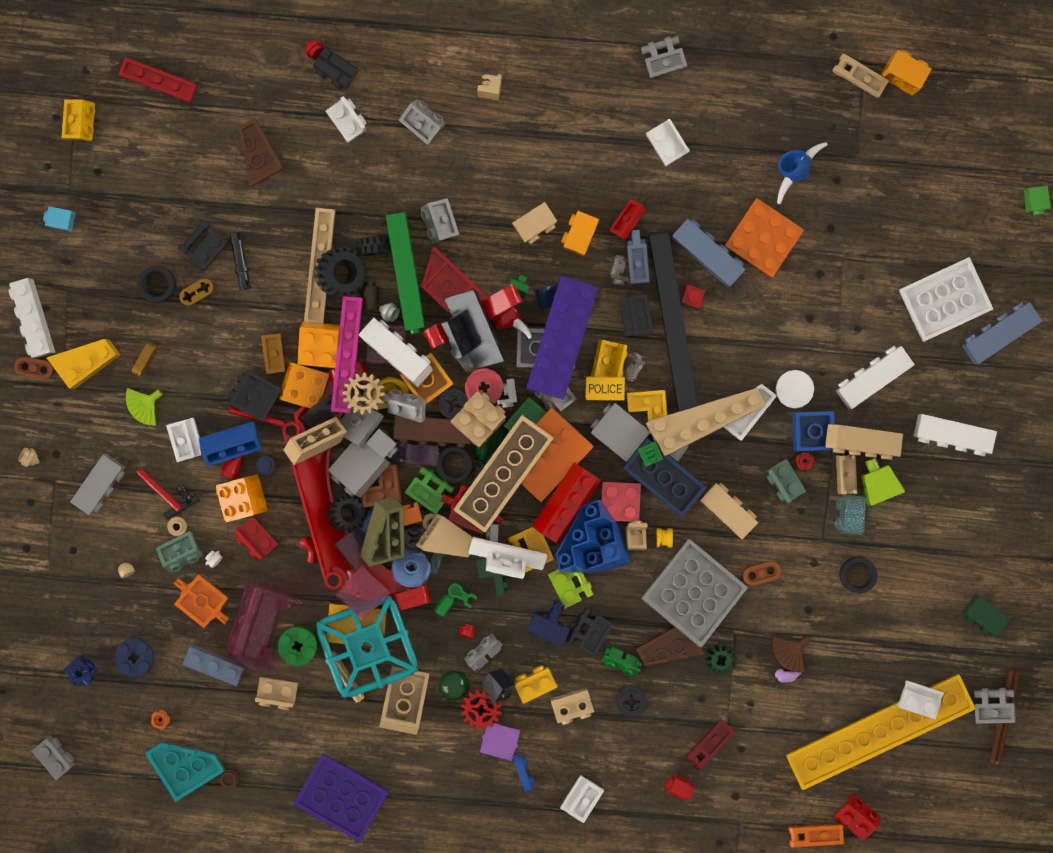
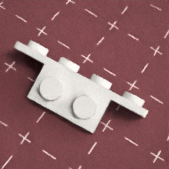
(506, 558)

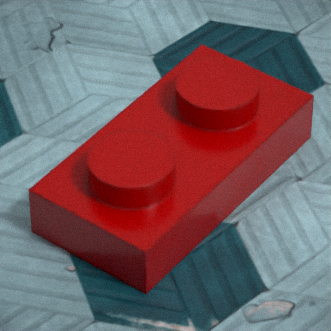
(627, 219)

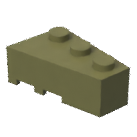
(385, 533)

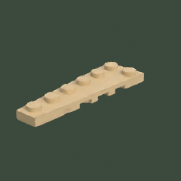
(690, 425)

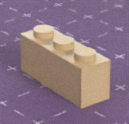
(315, 440)
(729, 510)

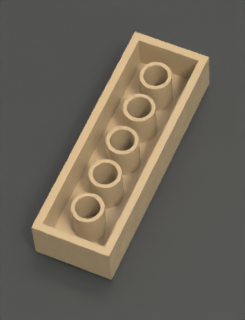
(503, 473)

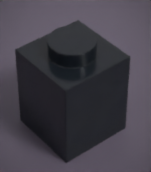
(498, 685)

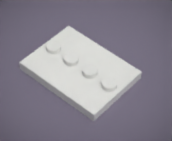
(946, 299)

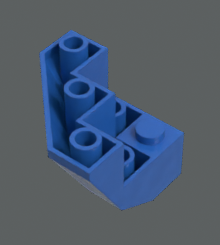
(592, 542)

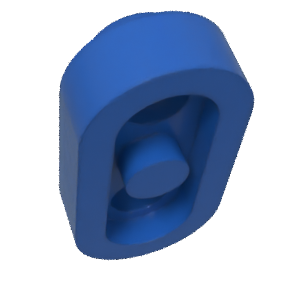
(521, 765)

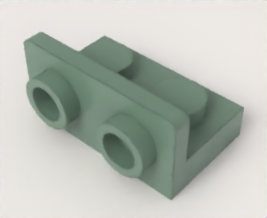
(786, 481)
(179, 552)

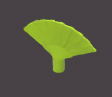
(142, 405)

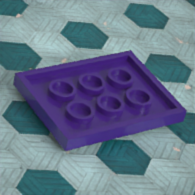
(341, 797)

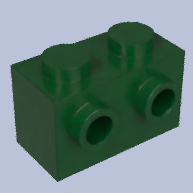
(985, 615)

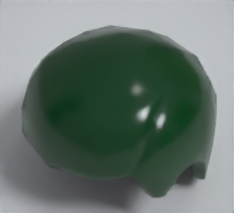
(454, 685)

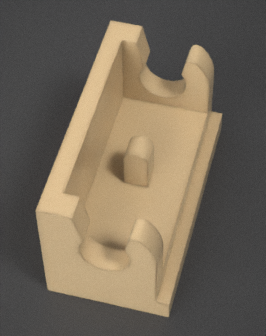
(491, 88)
(846, 474)

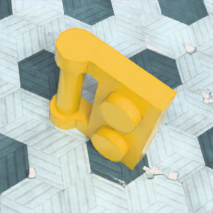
(535, 542)

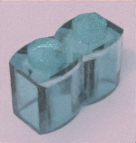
(851, 514)

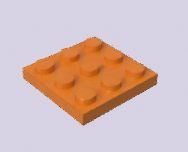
(764, 238)

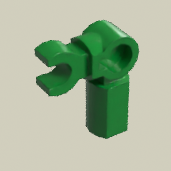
(456, 591)

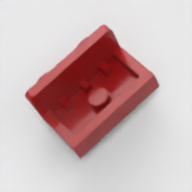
(858, 817)

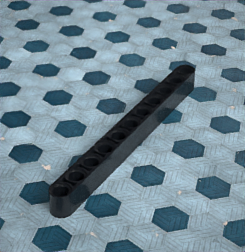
(672, 320)

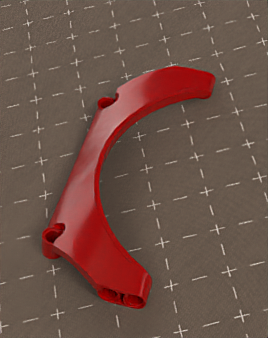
(317, 495)

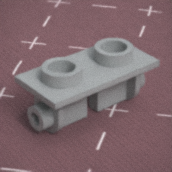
(476, 657)

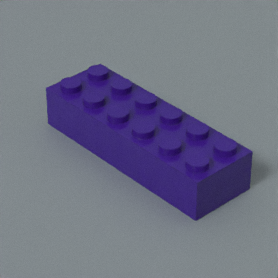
(562, 337)

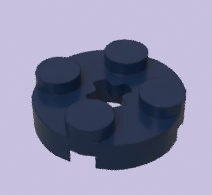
(127, 666)

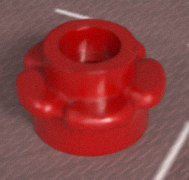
(799, 460)
(467, 631)

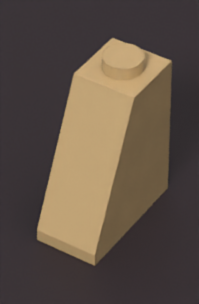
(445, 538)

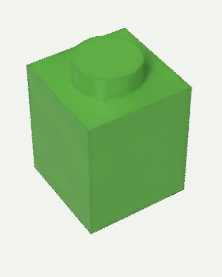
(1037, 200)

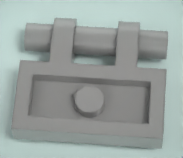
(666, 62)
(994, 712)

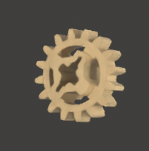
(357, 399)

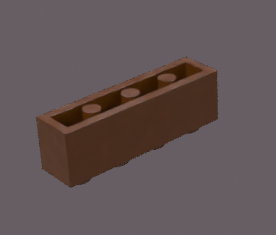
(430, 430)

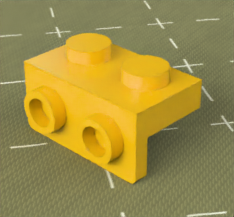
(609, 359)

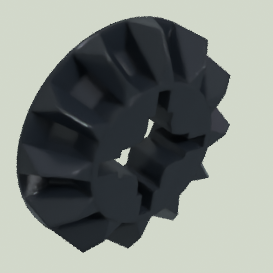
(450, 395)
(412, 530)
(624, 708)

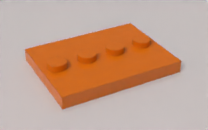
(554, 463)

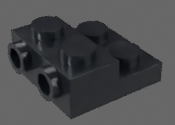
(254, 395)

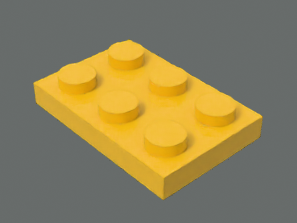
(348, 625)

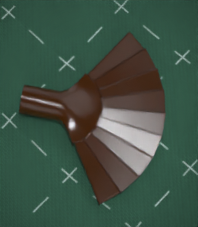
(790, 653)

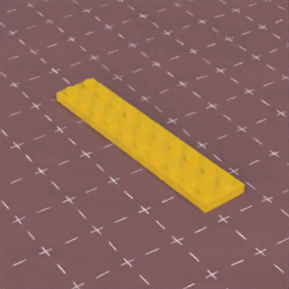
(874, 735)

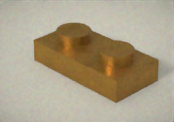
(273, 353)

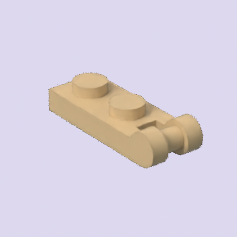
(861, 76)

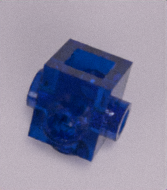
(77, 666)

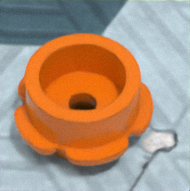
(160, 724)

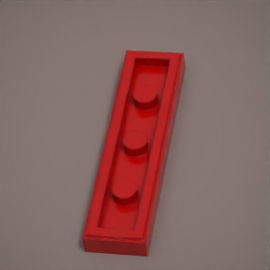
(158, 80)

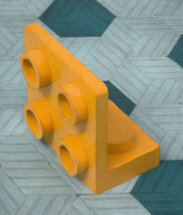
(303, 385)

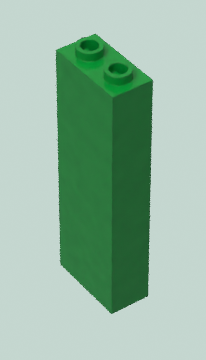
(406, 273)

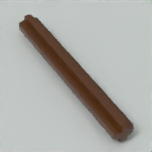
(1002, 728)

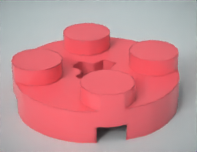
(489, 377)

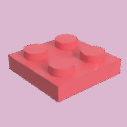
(622, 500)

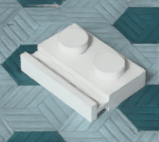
(667, 142)
(184, 439)
(920, 699)
(582, 798)

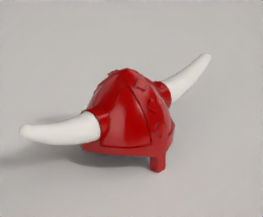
(510, 319)

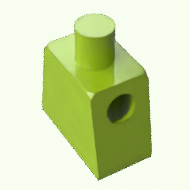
(879, 483)

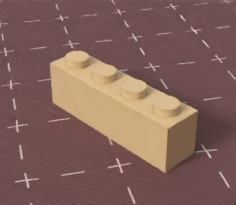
(864, 440)

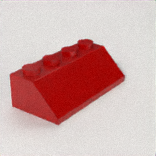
(563, 506)

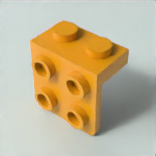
(241, 498)

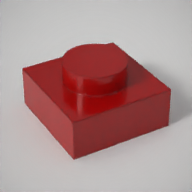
(693, 296)

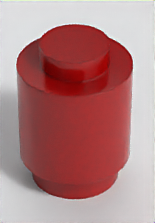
(680, 787)

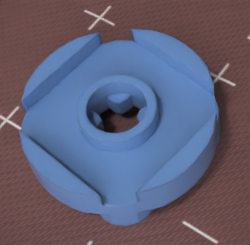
(415, 578)

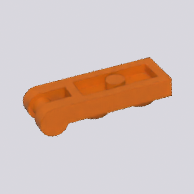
(816, 835)

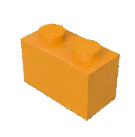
(580, 233)

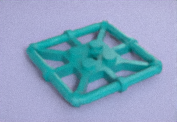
(361, 658)

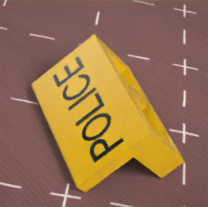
(605, 388)

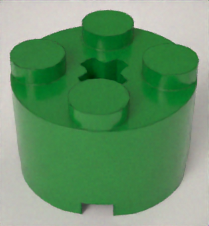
(293, 655)

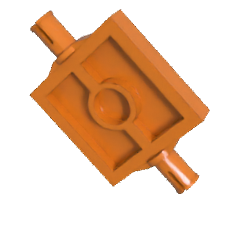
(201, 601)

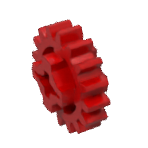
(479, 716)

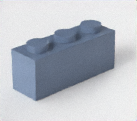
(214, 665)

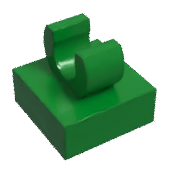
(520, 286)
(650, 454)

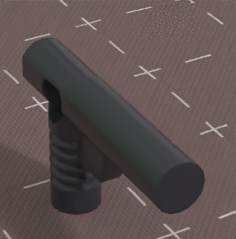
(182, 501)

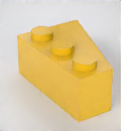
(83, 362)

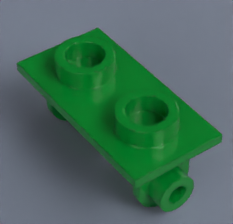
(628, 665)

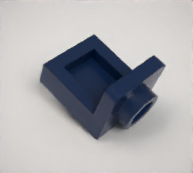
(546, 296)

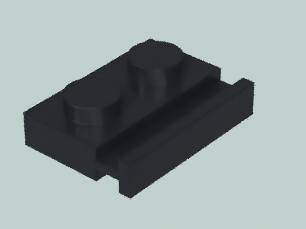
(636, 315)

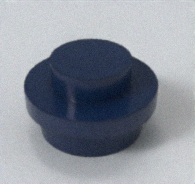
(265, 465)

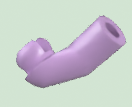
(786, 676)

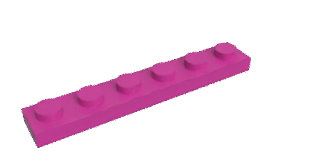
(346, 351)

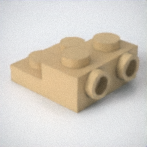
(479, 419)

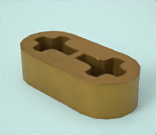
(199, 295)
(144, 359)

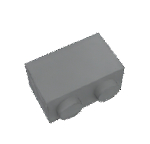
(383, 444)

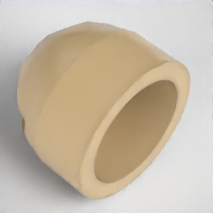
(125, 570)

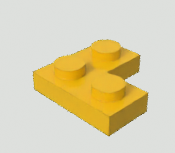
(651, 401)

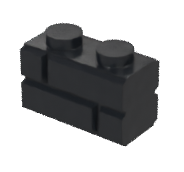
(335, 68)

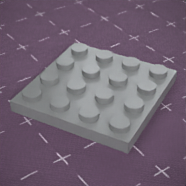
(694, 593)

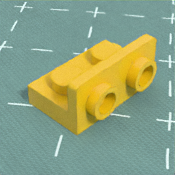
(78, 119)
(535, 684)

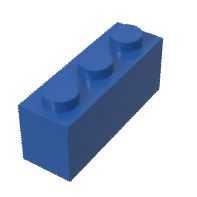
(230, 443)

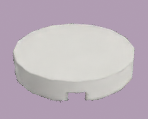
(794, 389)

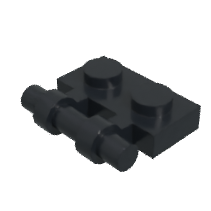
(595, 634)

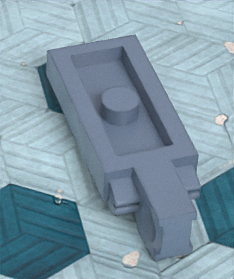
(637, 259)

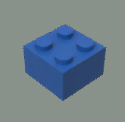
(811, 430)

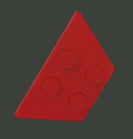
(445, 279)

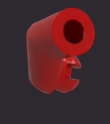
(307, 543)

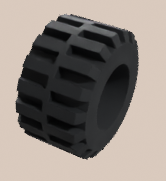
(326, 276)

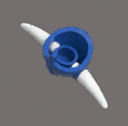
(795, 167)

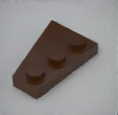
(258, 153)
(668, 647)

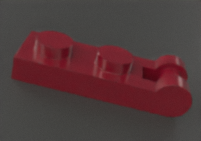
(710, 744)

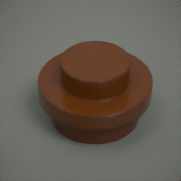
(229, 779)

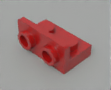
(256, 538)

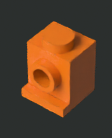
(412, 514)

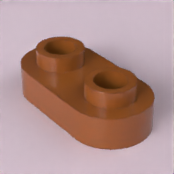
(34, 369)
(761, 574)

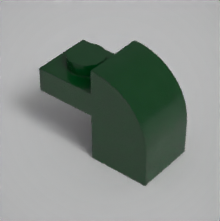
(500, 583)

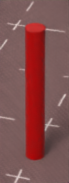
(269, 420)
(159, 490)

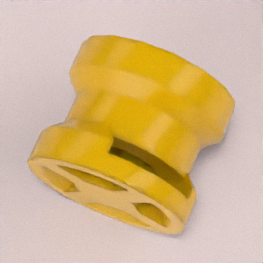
(664, 537)

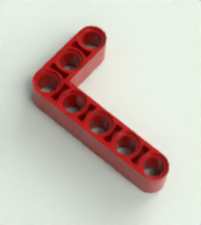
(493, 306)

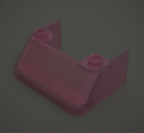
(254, 626)

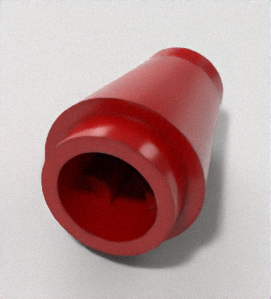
(232, 468)

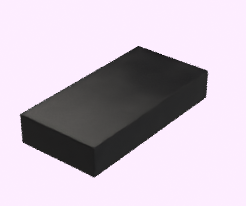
(319, 412)

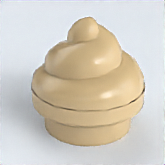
(28, 457)

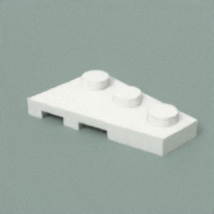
(743, 425)

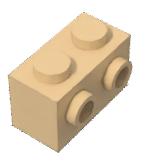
(572, 706)

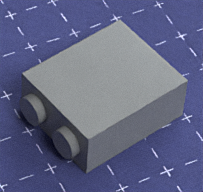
(619, 431)
(358, 469)

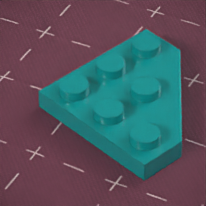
(183, 767)

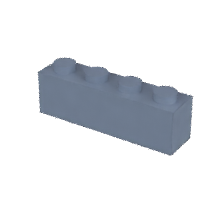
(708, 253)
(1001, 333)

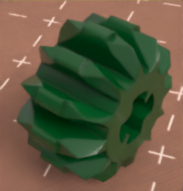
(727, 659)

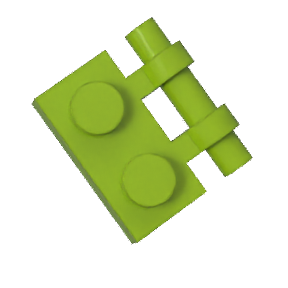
(566, 589)

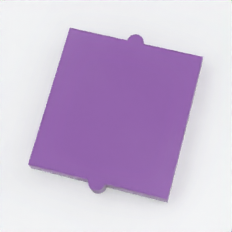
(500, 741)

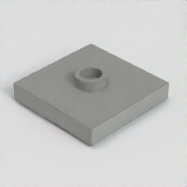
(359, 426)

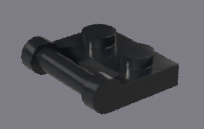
(208, 249)

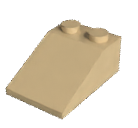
(404, 702)

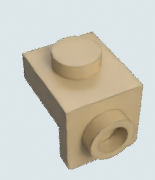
(636, 535)

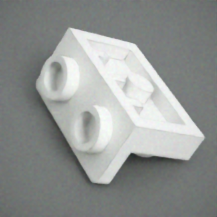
(346, 119)

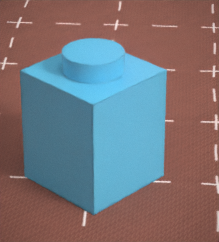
(59, 218)

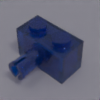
(548, 626)

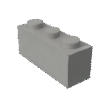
(98, 485)

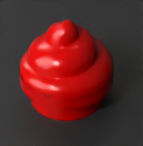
(314, 49)

